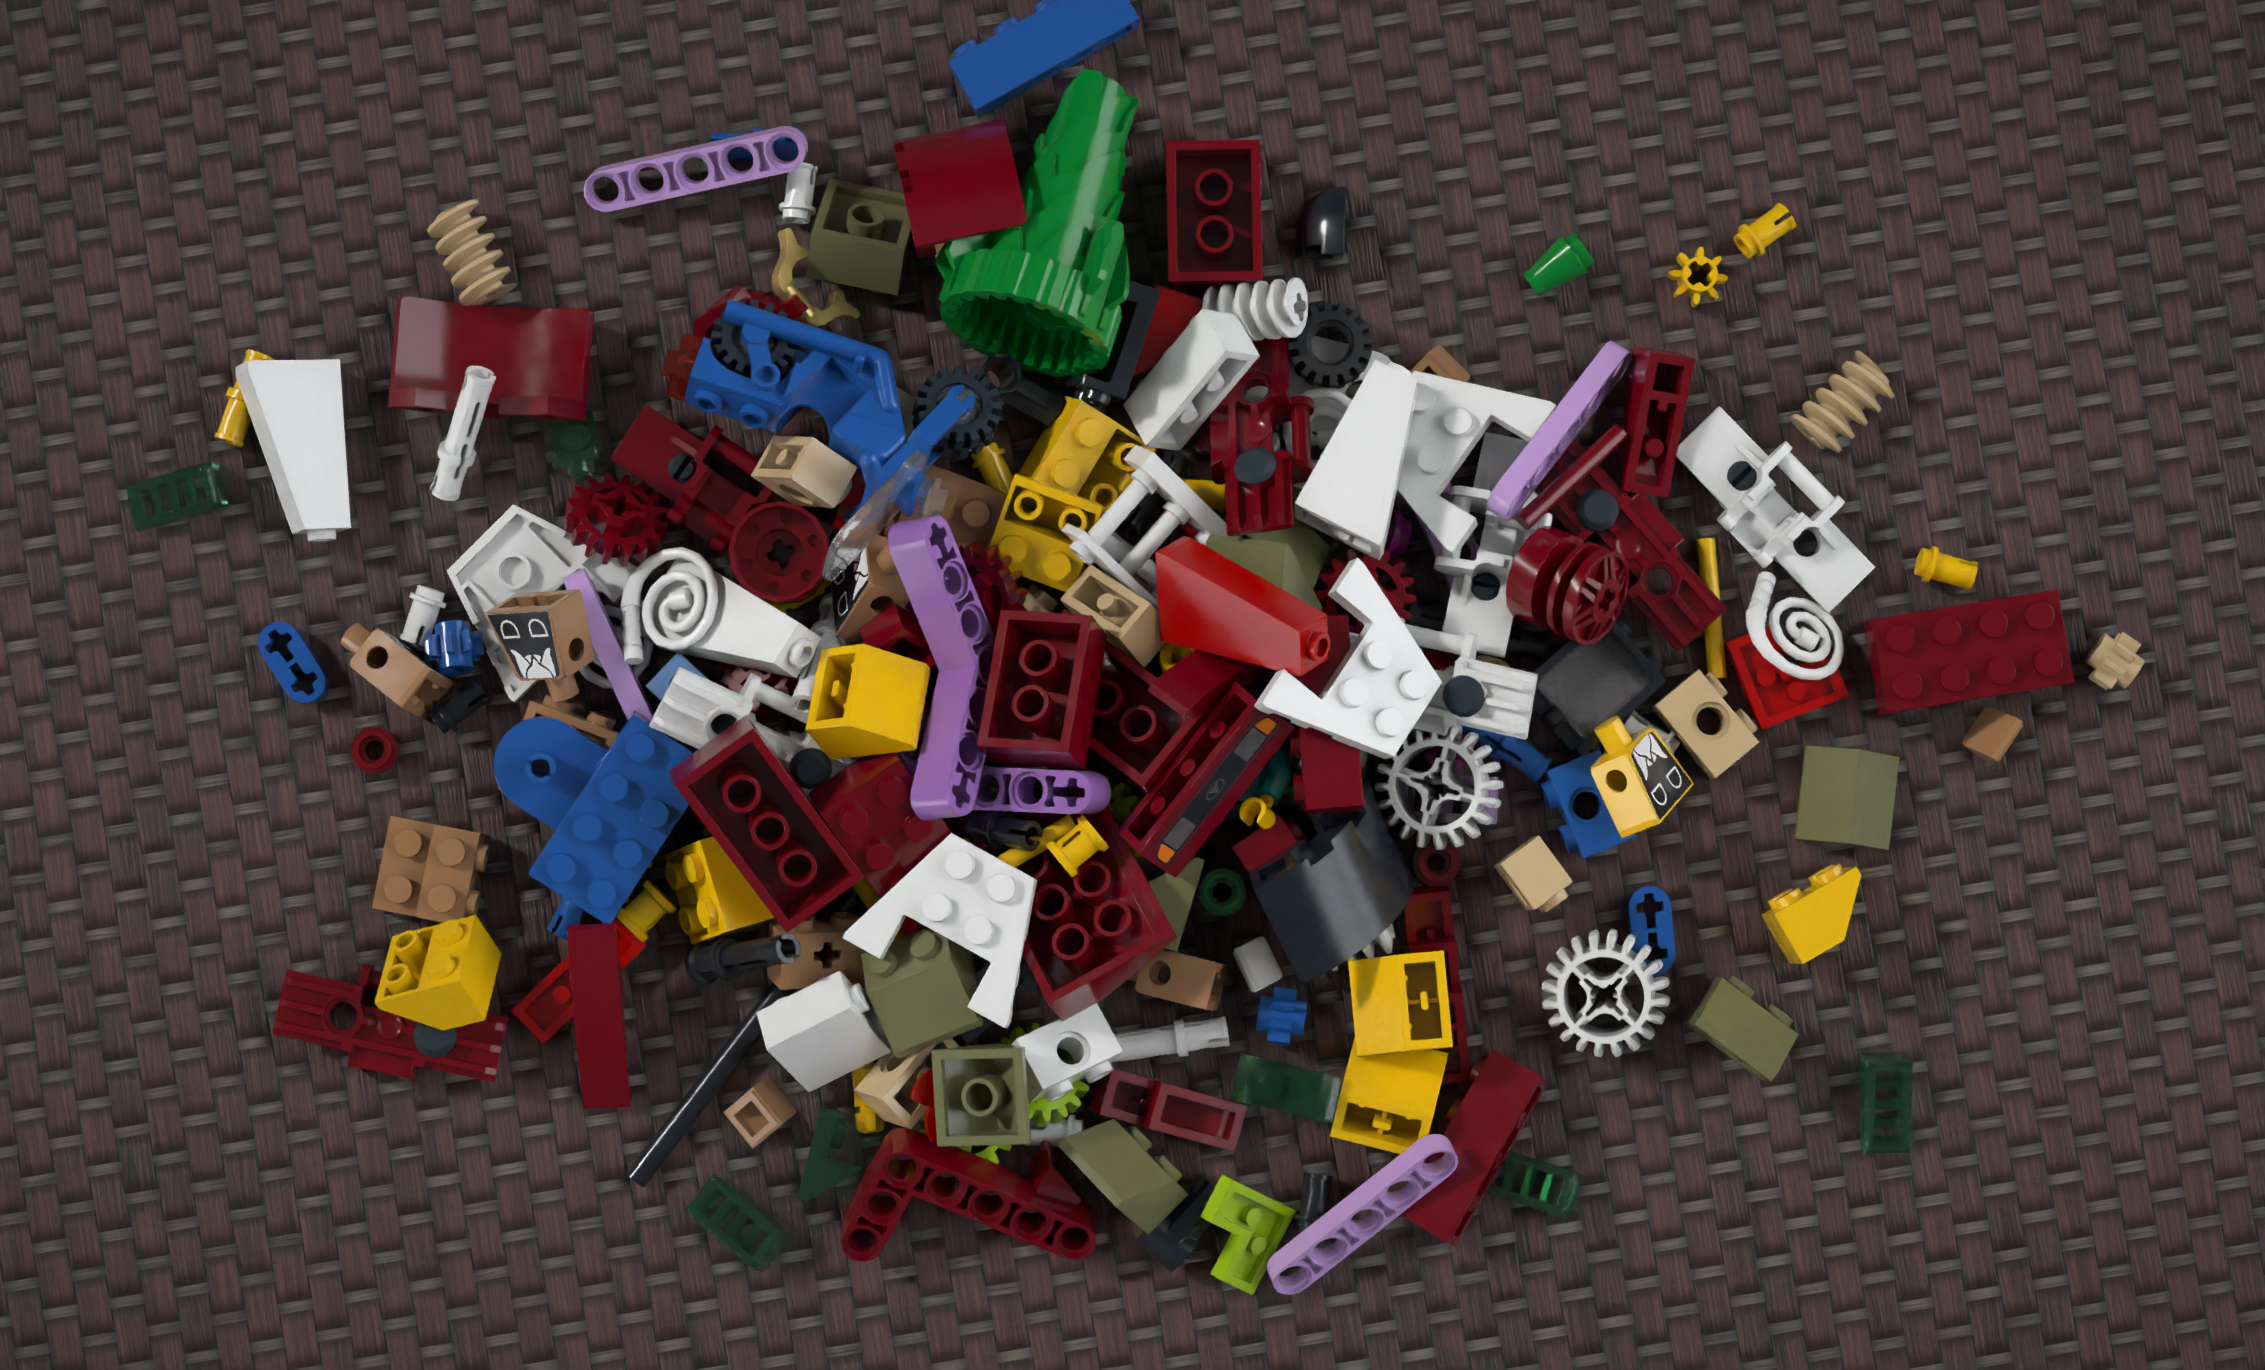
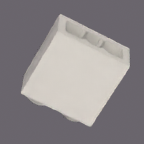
(823, 1031)

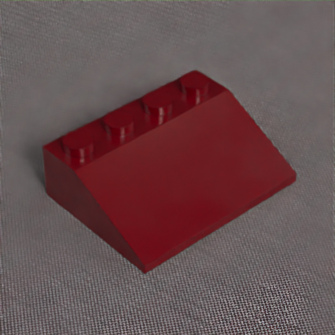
(1091, 927)

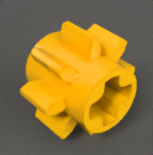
(1697, 290)

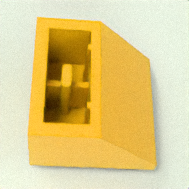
(1083, 454)
(1033, 532)
(866, 701)
(711, 892)
(1814, 918)
(440, 974)
(1400, 1003)
(1389, 1098)

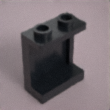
(1115, 378)

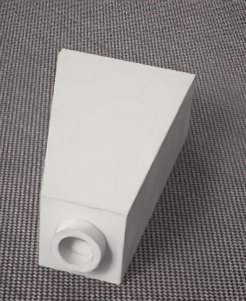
(302, 437)
(1361, 466)
(743, 628)

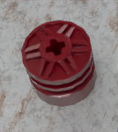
(755, 542)
(1567, 585)

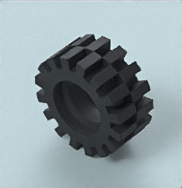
(1349, 367)

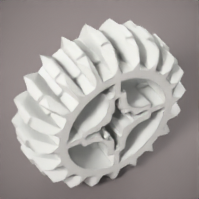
(1431, 806)
(1621, 1009)

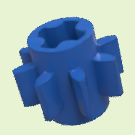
(454, 647)
(1281, 1016)

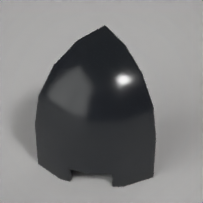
(1322, 226)

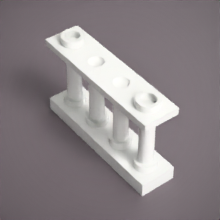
(1181, 507)

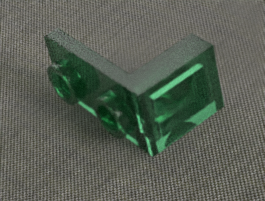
(578, 448)
(1286, 1088)

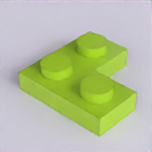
(1255, 1228)

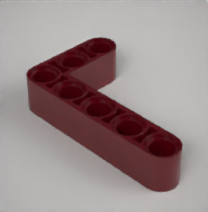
(960, 1195)

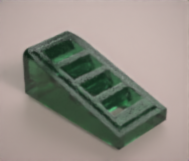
(213, 487)
(1885, 1062)
(1568, 1193)
(769, 1249)

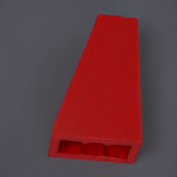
(1235, 613)

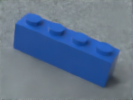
(1037, 48)

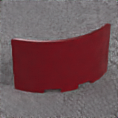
(959, 184)
(533, 352)

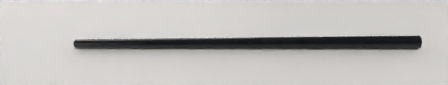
(723, 1064)

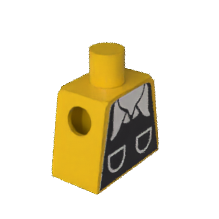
(1637, 776)

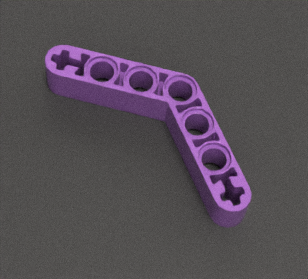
(963, 652)
(1018, 784)

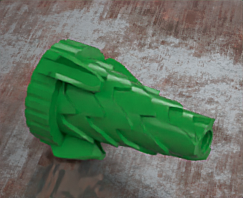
(1059, 279)

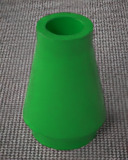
(1559, 264)
(1236, 886)

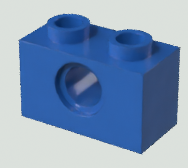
(1560, 790)

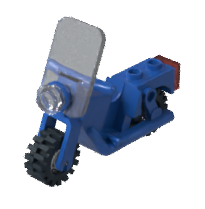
(855, 395)

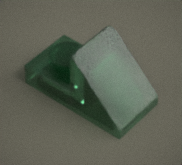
(822, 1169)

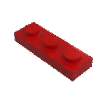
(550, 1002)

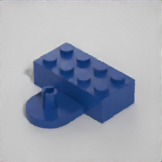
(603, 803)

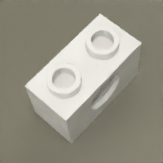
(1084, 1037)

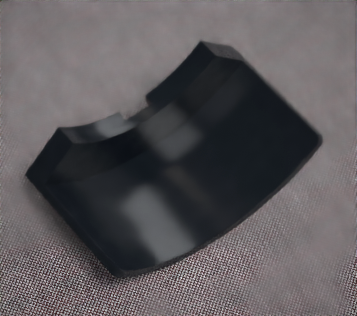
(1336, 889)

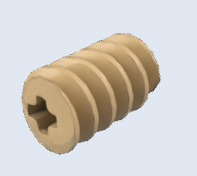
(469, 254)
(1843, 403)

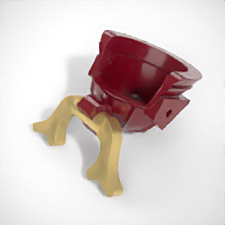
(791, 300)

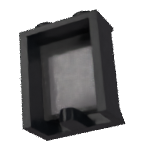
(1593, 683)

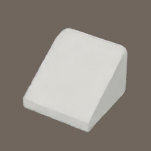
(1257, 964)

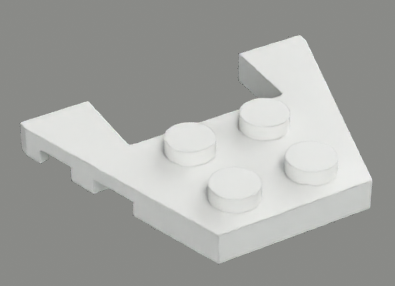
(1442, 433)
(523, 557)
(1377, 685)
(969, 901)

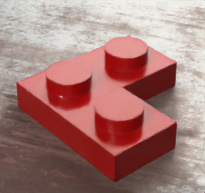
(1775, 694)

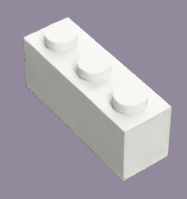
(1191, 379)

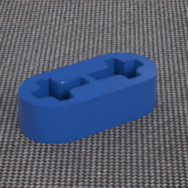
(284, 669)
(1662, 924)

